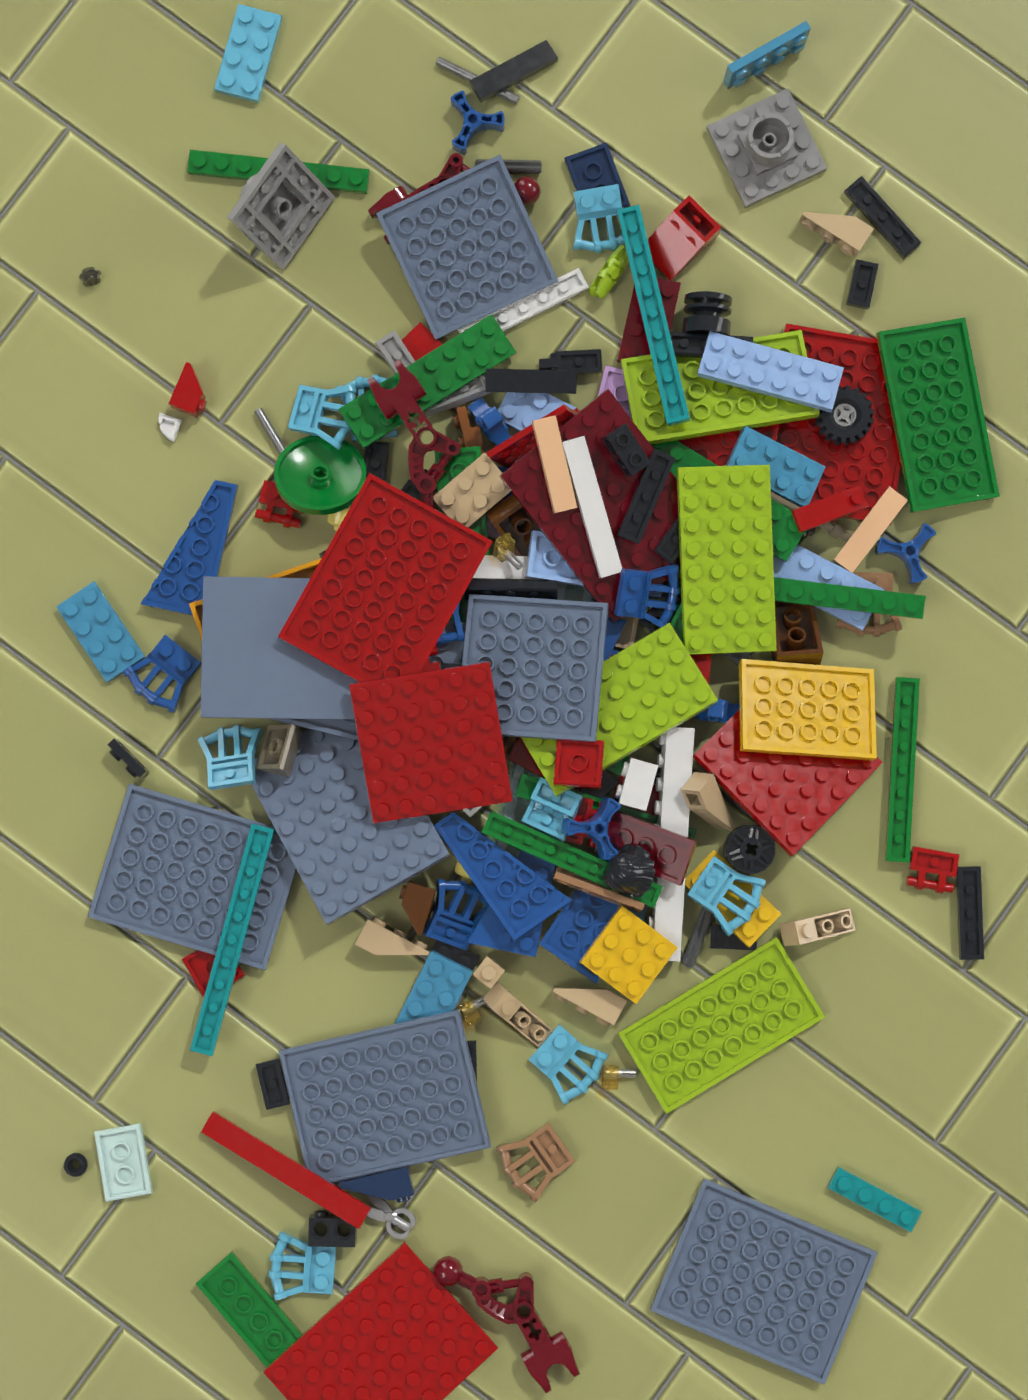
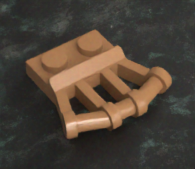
(885, 581)
(549, 1152)

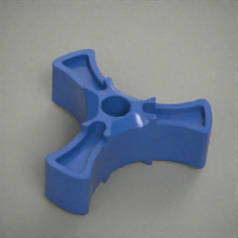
(473, 122)
(489, 421)
(908, 552)
(718, 712)
(596, 827)

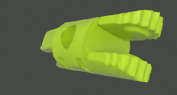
(609, 273)

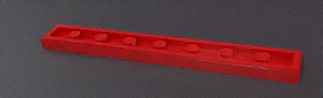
(286, 1170)

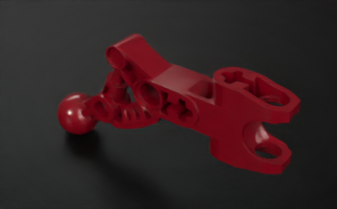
(527, 187)
(403, 401)
(544, 1349)

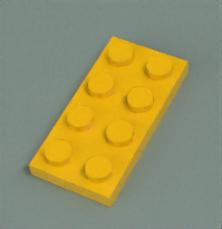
(760, 919)

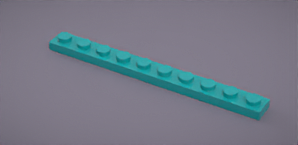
(653, 315)
(232, 940)

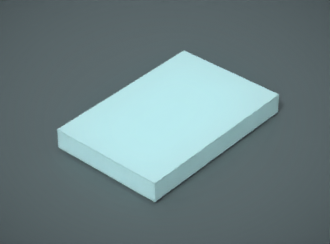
(123, 1162)

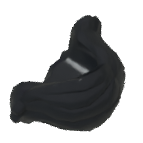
(630, 871)

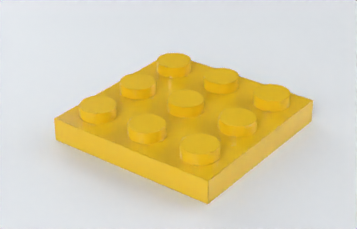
(628, 954)

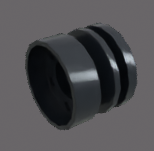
(707, 312)
(735, 847)

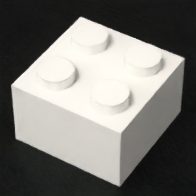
(637, 784)

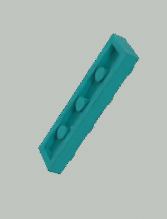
(874, 1199)

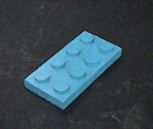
(248, 53)

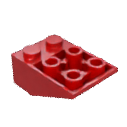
(682, 237)

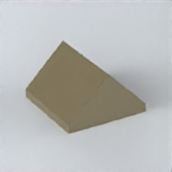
(279, 749)

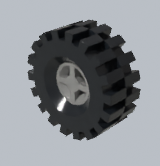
(856, 413)

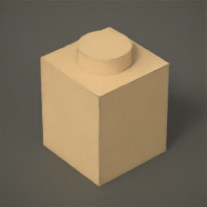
(488, 972)

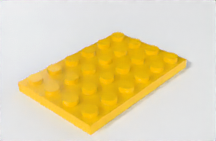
(807, 710)

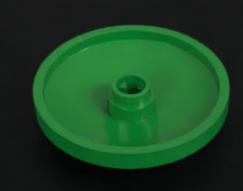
(319, 477)

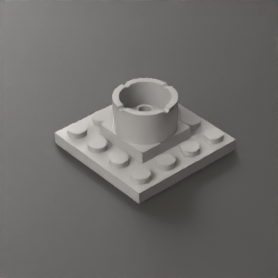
(766, 148)
(280, 206)

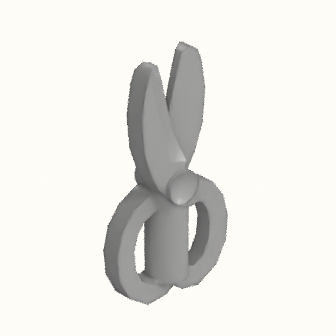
(385, 1213)

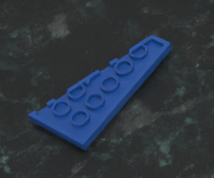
(196, 553)

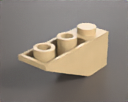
(842, 230)
(706, 800)
(817, 927)
(383, 941)
(598, 1001)
(517, 1014)

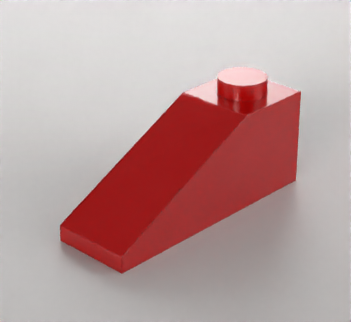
(830, 509)

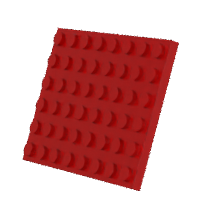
(875, 458)
(385, 585)
(385, 1340)

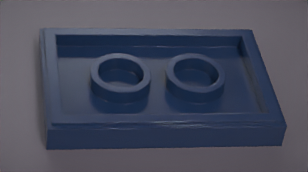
(595, 169)

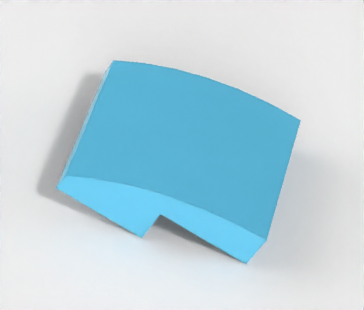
(548, 812)

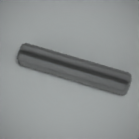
(519, 166)
(697, 938)

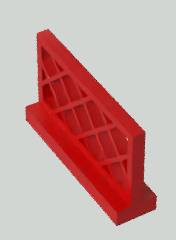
(524, 441)

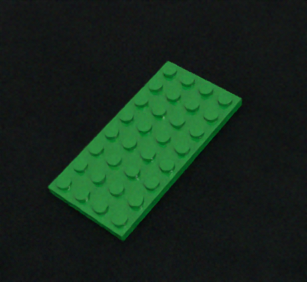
(937, 414)

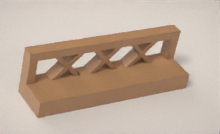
(584, 885)

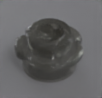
(90, 276)

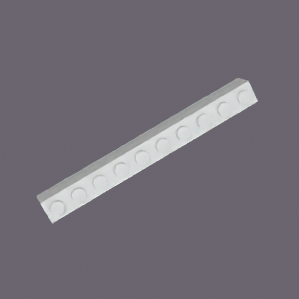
(673, 814)

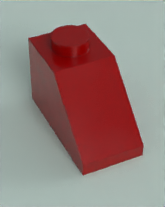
(188, 393)

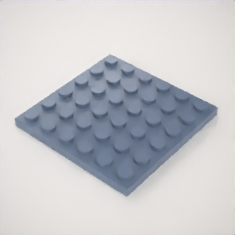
(467, 247)
(542, 662)

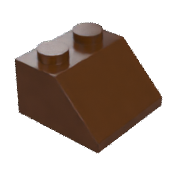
(417, 904)

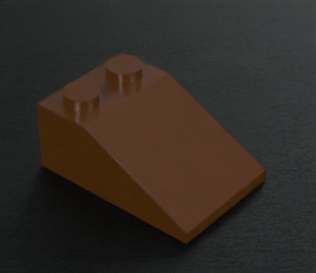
(513, 519)
(797, 634)

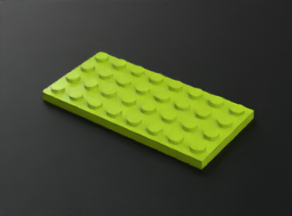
(710, 404)
(726, 559)
(641, 698)
(721, 1025)

